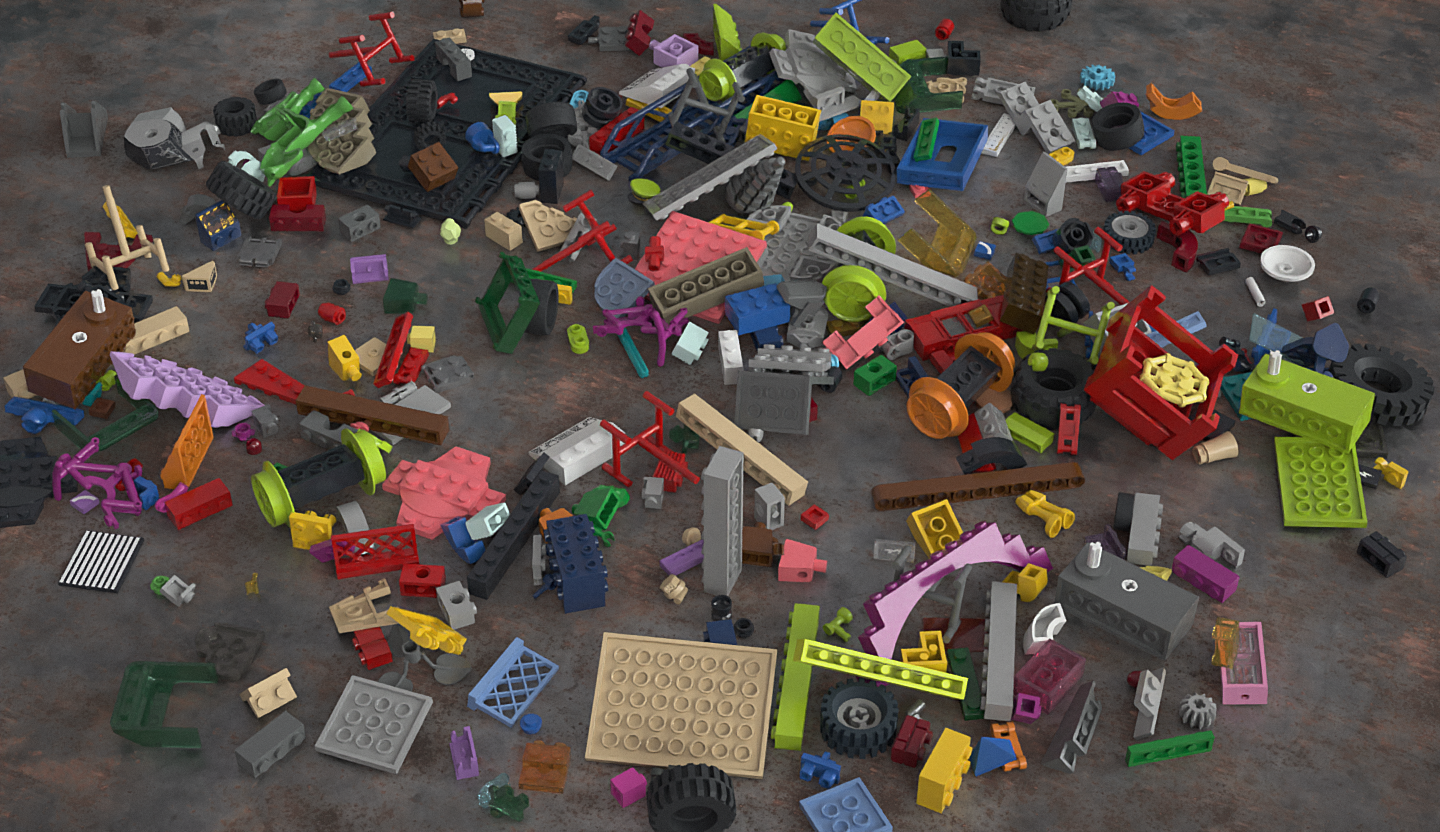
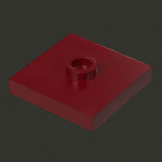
(1259, 238)

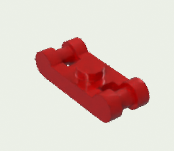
(1068, 429)

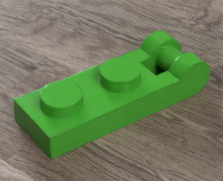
(1249, 215)

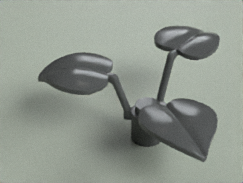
(449, 667)

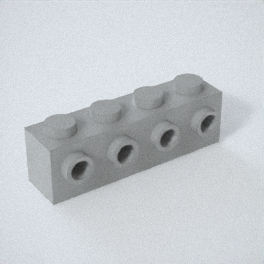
(1143, 529)

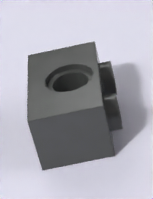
(359, 223)

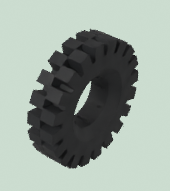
(1410, 384)

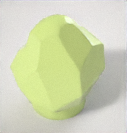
(450, 231)

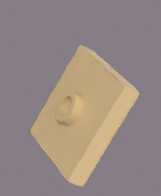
(371, 355)

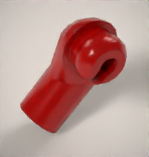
(444, 99)

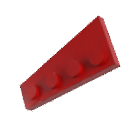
(270, 380)

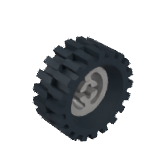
(859, 703)

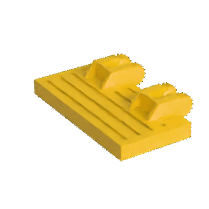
(429, 631)

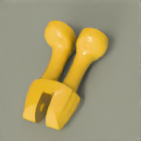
(1055, 517)

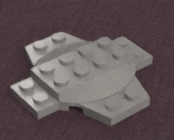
(809, 66)

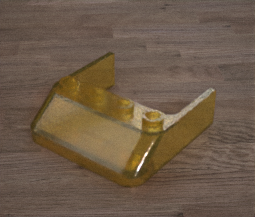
(951, 242)

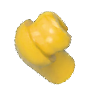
(169, 282)

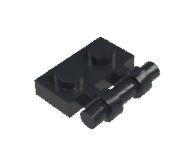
(885, 141)

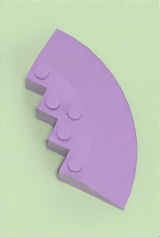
(181, 388)

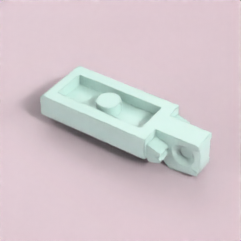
(1091, 98)

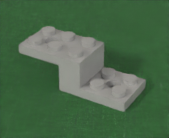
(1036, 117)

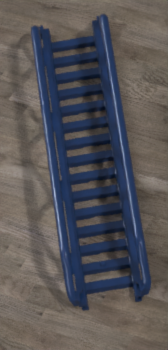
(630, 145)

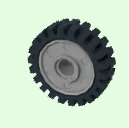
(1131, 231)

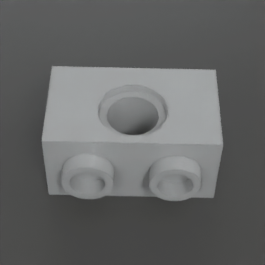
(769, 506)
(456, 605)

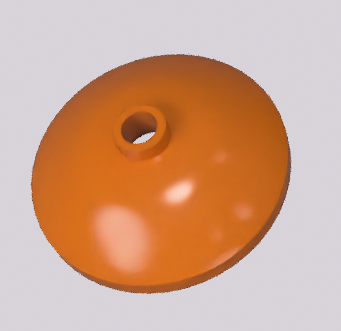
(853, 126)

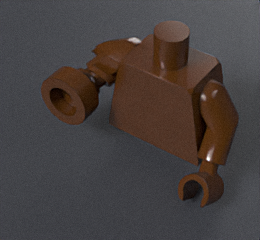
(759, 545)

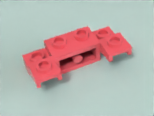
(869, 336)

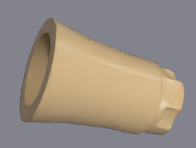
(1216, 449)

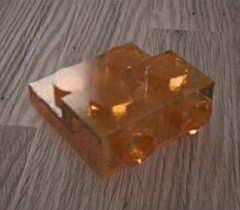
(988, 280)
(545, 767)

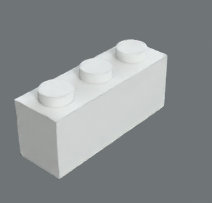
(730, 355)

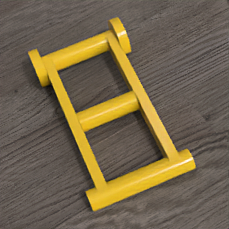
(761, 231)

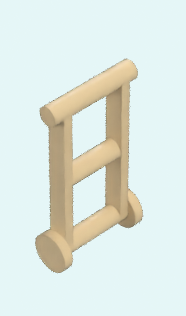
(1222, 164)

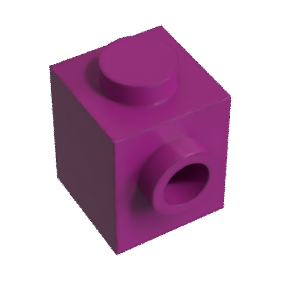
(1025, 708)

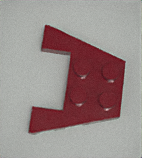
(110, 250)

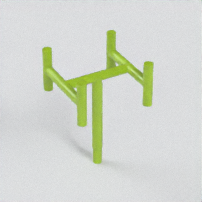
(1069, 327)

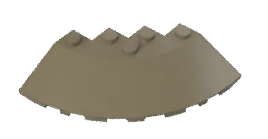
(349, 149)

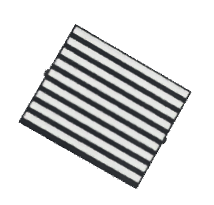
(101, 561)

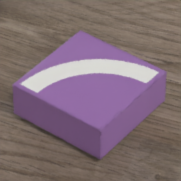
(84, 501)

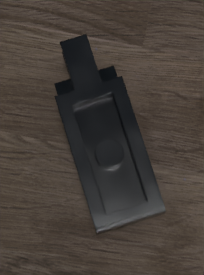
(584, 30)

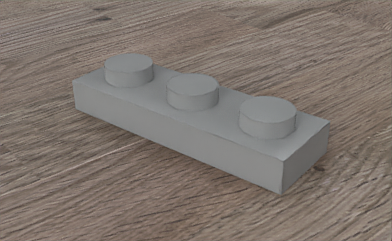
(594, 162)

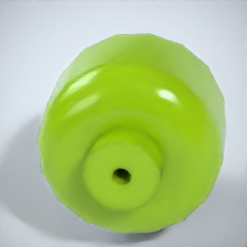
(1038, 361)

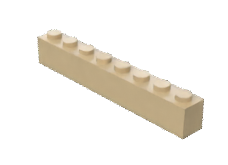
(757, 460)

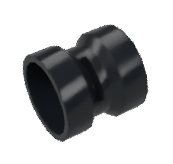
(721, 608)

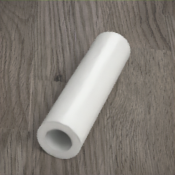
(1256, 293)

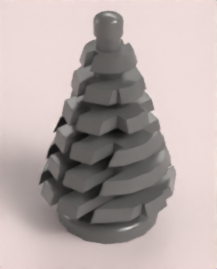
(755, 186)

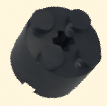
(1072, 235)

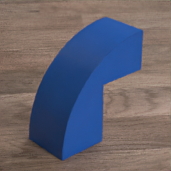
(461, 541)

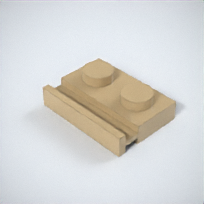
(1231, 186)

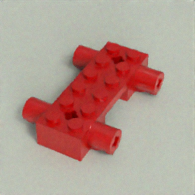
(1153, 195)

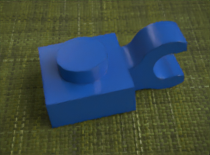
(1123, 263)

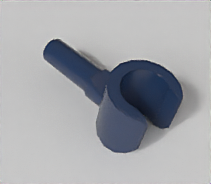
(548, 584)

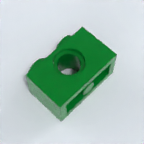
(875, 375)

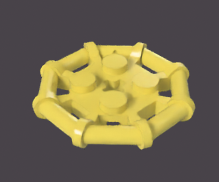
(1183, 379)

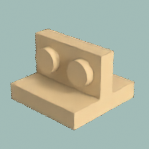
(269, 693)

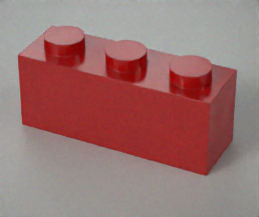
(198, 503)

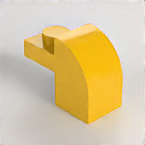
(1029, 581)

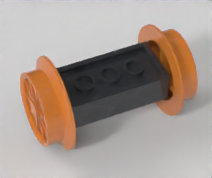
(941, 403)

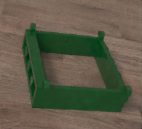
(506, 338)

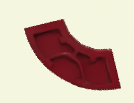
(704, 47)

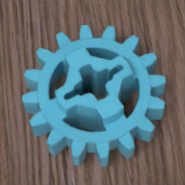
(1097, 77)

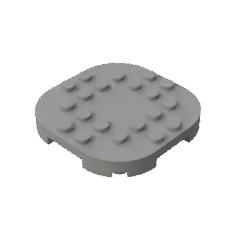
(788, 248)

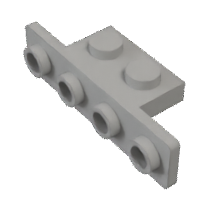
(834, 103)
(1147, 701)

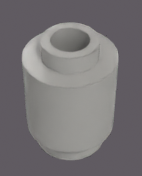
(526, 190)

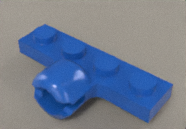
(39, 414)

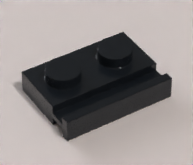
(1218, 261)
(531, 473)

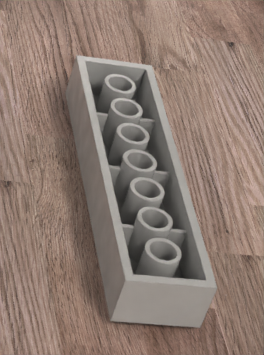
(722, 521)

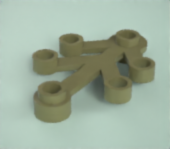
(1076, 102)

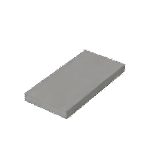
(424, 400)

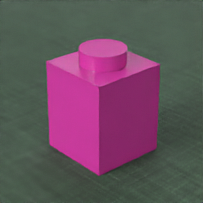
(628, 787)

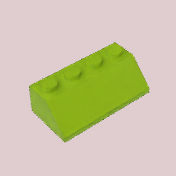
(725, 33)

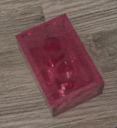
(1050, 674)

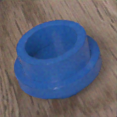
(531, 723)

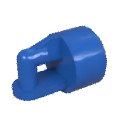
(482, 138)

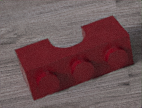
(639, 27)
(311, 219)

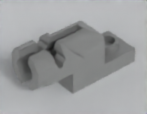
(579, 228)
(1212, 543)

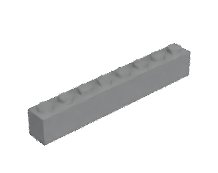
(1000, 651)

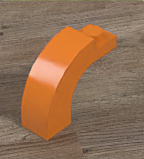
(1173, 108)

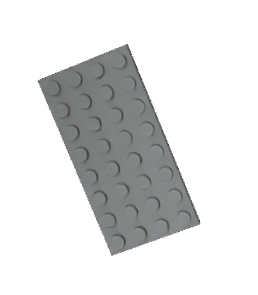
(709, 176)

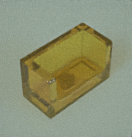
(1226, 642)

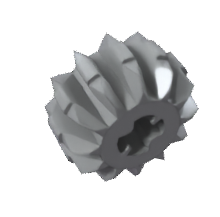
(1197, 710)

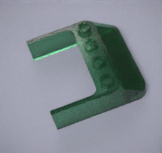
(916, 92)
(118, 430)
(145, 699)

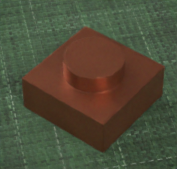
(102, 408)

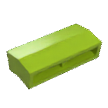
(1029, 432)

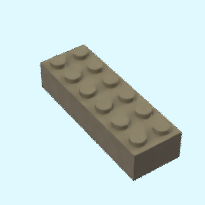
(706, 285)

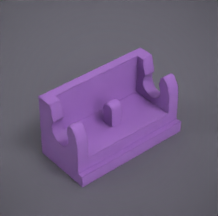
(369, 268)
(464, 754)

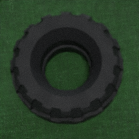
(1036, 14)
(1063, 382)

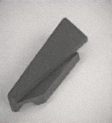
(1074, 731)

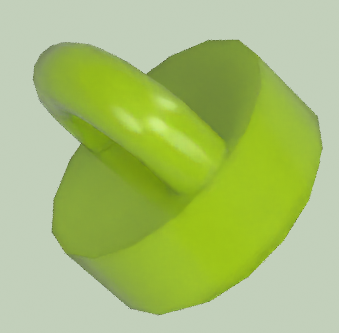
(1001, 223)

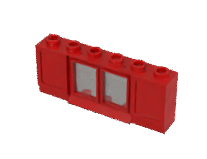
(946, 326)

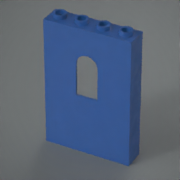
(965, 137)

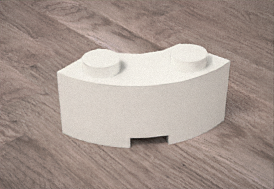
(1044, 626)

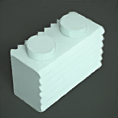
(505, 135)
(690, 343)
(487, 521)

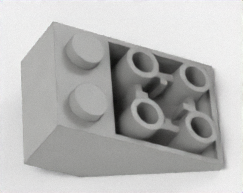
(1046, 186)

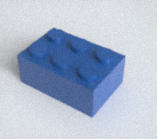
(756, 309)

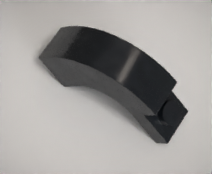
(991, 451)

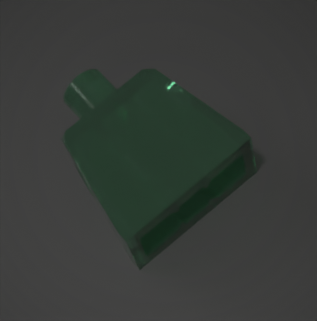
(402, 297)

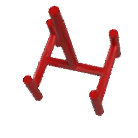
(369, 52)
(595, 235)
(1096, 277)
(646, 441)

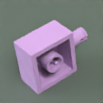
(674, 51)

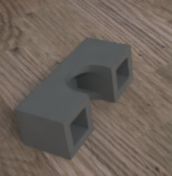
(449, 53)
(317, 430)

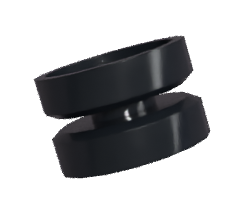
(601, 107)
(1070, 303)

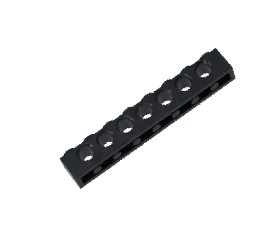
(709, 149)

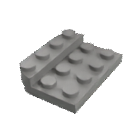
(792, 359)

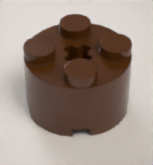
(471, 8)

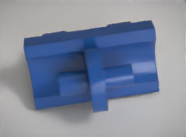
(258, 334)
(820, 767)

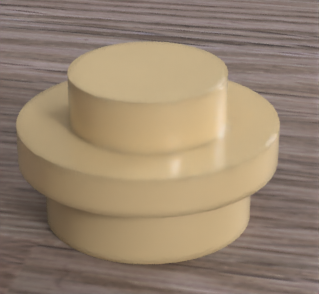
(691, 536)

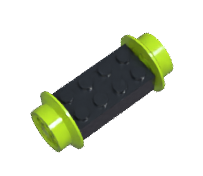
(747, 66)

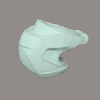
(251, 167)

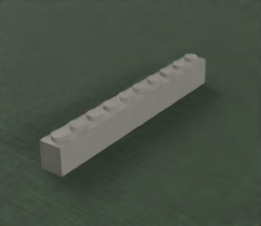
(890, 267)

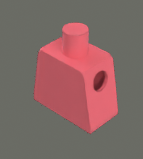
(799, 562)

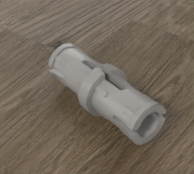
(399, 393)

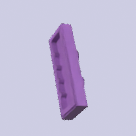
(683, 559)

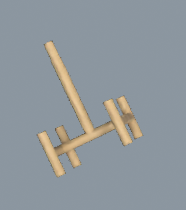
(147, 247)

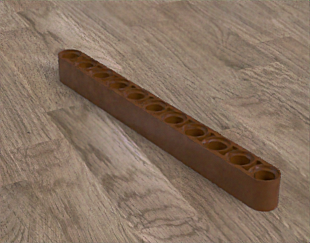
(977, 486)

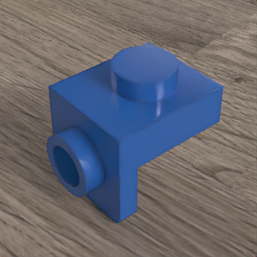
(147, 492)

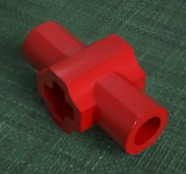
(654, 253)

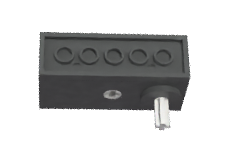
(1126, 600)

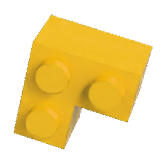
(929, 653)

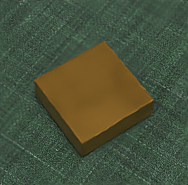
(980, 316)

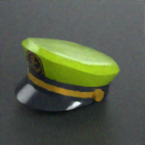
(642, 190)

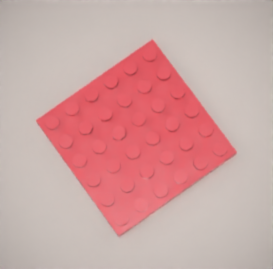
(692, 244)

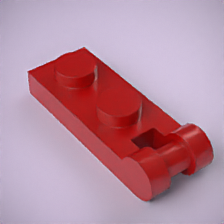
(411, 366)

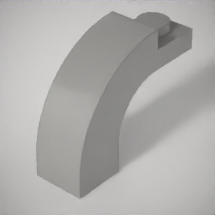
(353, 520)

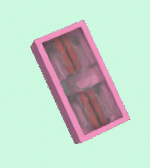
(1248, 678)

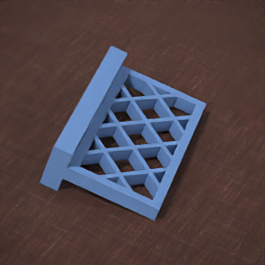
(496, 675)

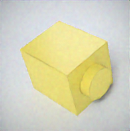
(422, 337)

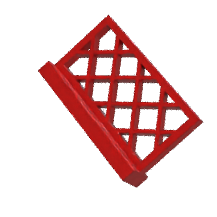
(376, 561)

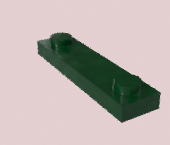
(962, 665)

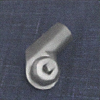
(915, 709)

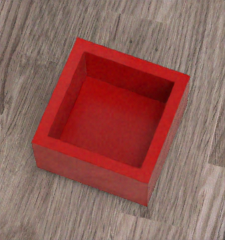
(297, 192)

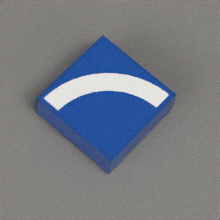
(985, 250)

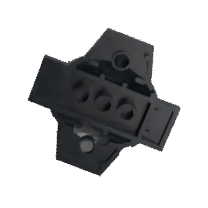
(60, 298)
(27, 480)

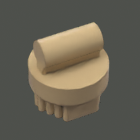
(674, 588)

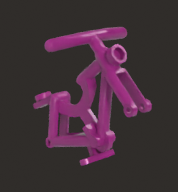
(640, 317)
(123, 471)

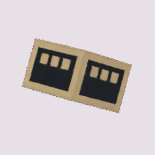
(200, 279)

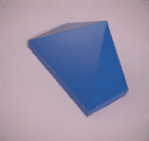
(991, 754)

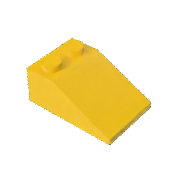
(934, 527)

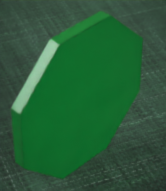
(1030, 223)

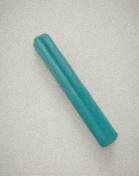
(633, 354)

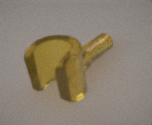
(252, 586)

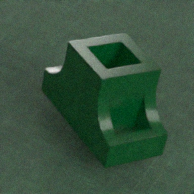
(1082, 255)

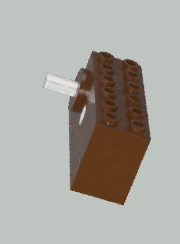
(79, 349)

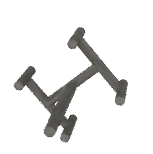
(694, 82)
(959, 584)

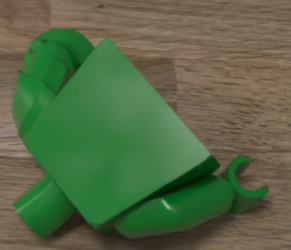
(600, 508)

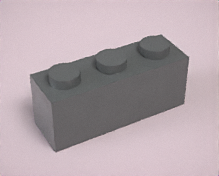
(270, 744)

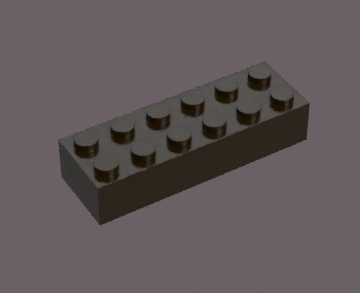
(1024, 293)

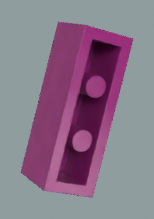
(1205, 573)

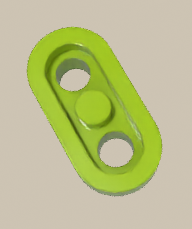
(578, 339)

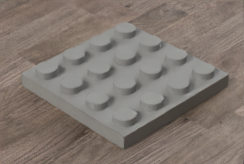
(374, 724)

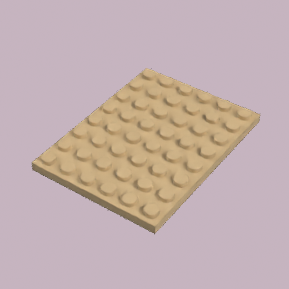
(681, 704)

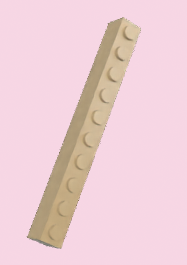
(148, 334)

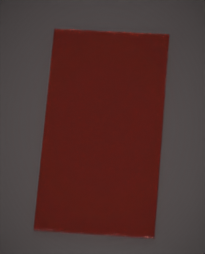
(968, 634)

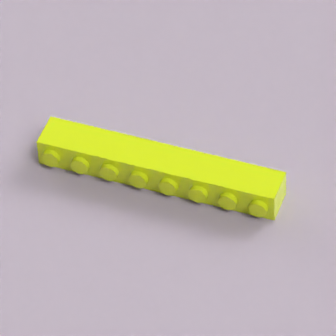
(880, 669)

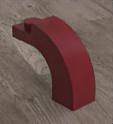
(1185, 245)

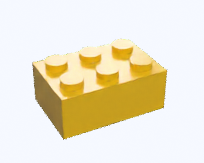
(944, 770)

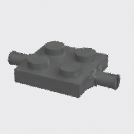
(611, 38)

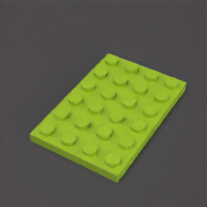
(1319, 484)

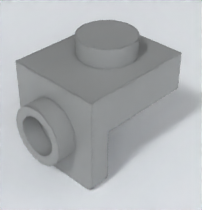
(178, 591)

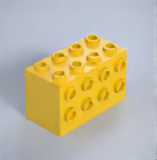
(784, 124)

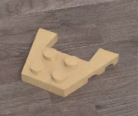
(359, 612)

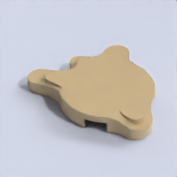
(947, 85)

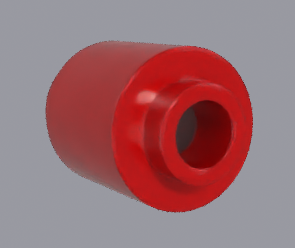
(944, 29)
(332, 313)

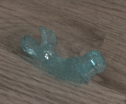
(1096, 243)
(484, 795)

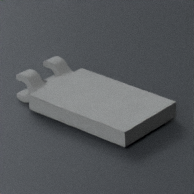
(991, 88)

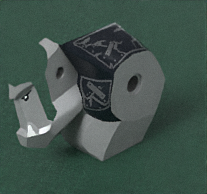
(162, 140)

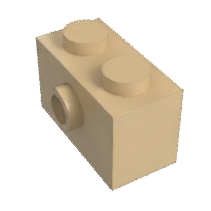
(503, 231)

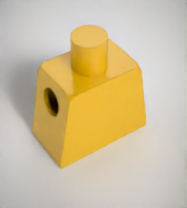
(343, 359)

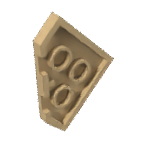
(545, 225)

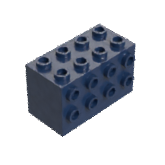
(576, 563)

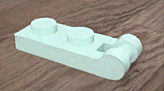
(1083, 133)

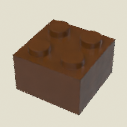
(432, 166)

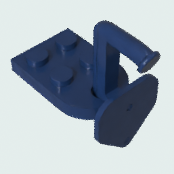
(1324, 346)

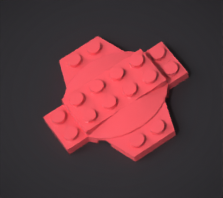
(442, 490)

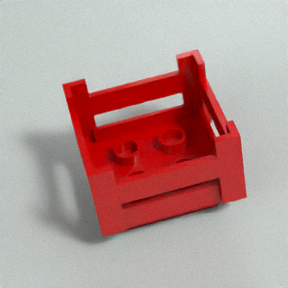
(1133, 404)

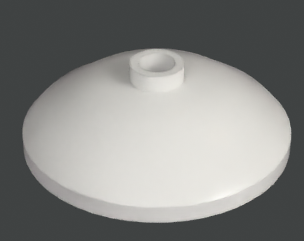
(1287, 263)

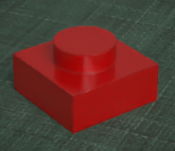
(814, 517)

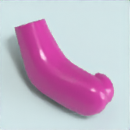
(180, 489)

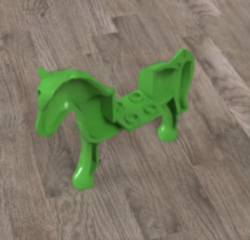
(292, 130)

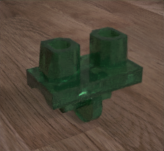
(685, 435)
(505, 803)

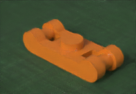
(1009, 728)

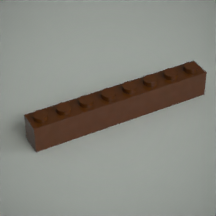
(377, 415)

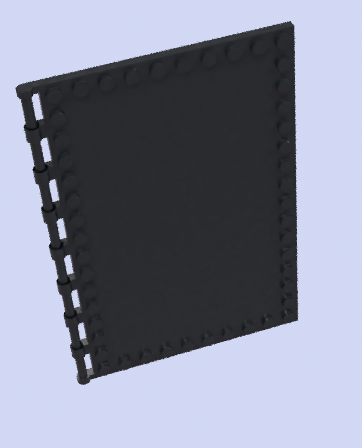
(393, 133)

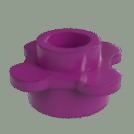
(243, 431)

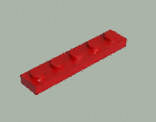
(393, 350)

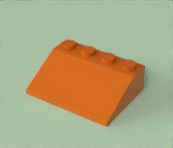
(189, 448)

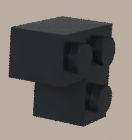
(962, 61)

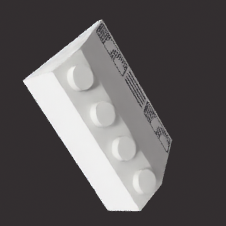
(657, 84)
(577, 450)

